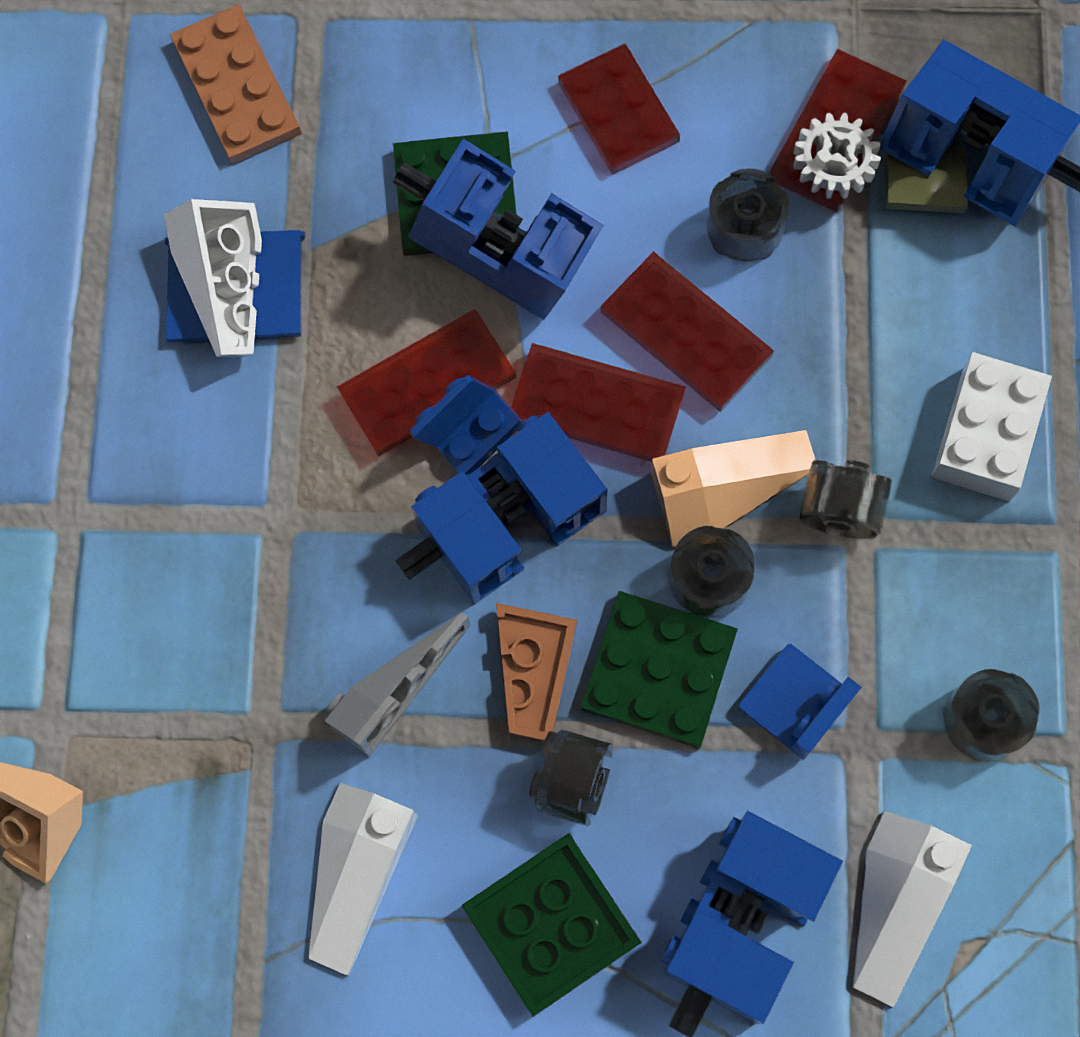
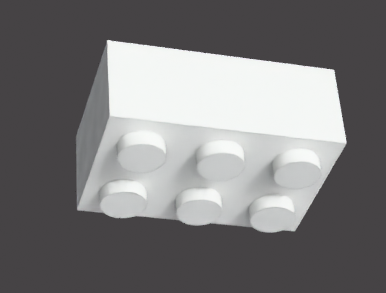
(991, 427)

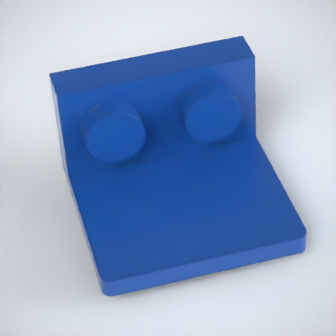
(467, 423)
(797, 700)

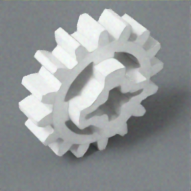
(836, 155)

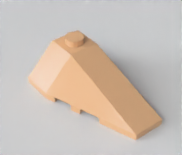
(727, 479)
(37, 819)

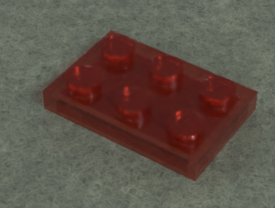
(618, 108)

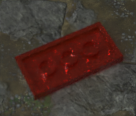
(845, 87)
(687, 331)
(405, 384)
(599, 402)

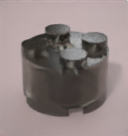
(745, 236)
(845, 499)
(715, 549)
(988, 691)
(571, 776)

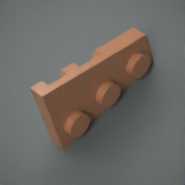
(534, 667)

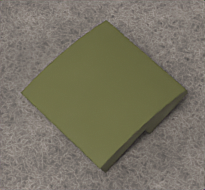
(937, 193)

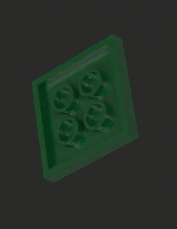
(431, 158)
(659, 669)
(551, 924)

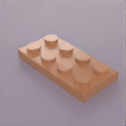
(235, 84)

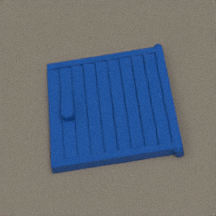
(275, 298)

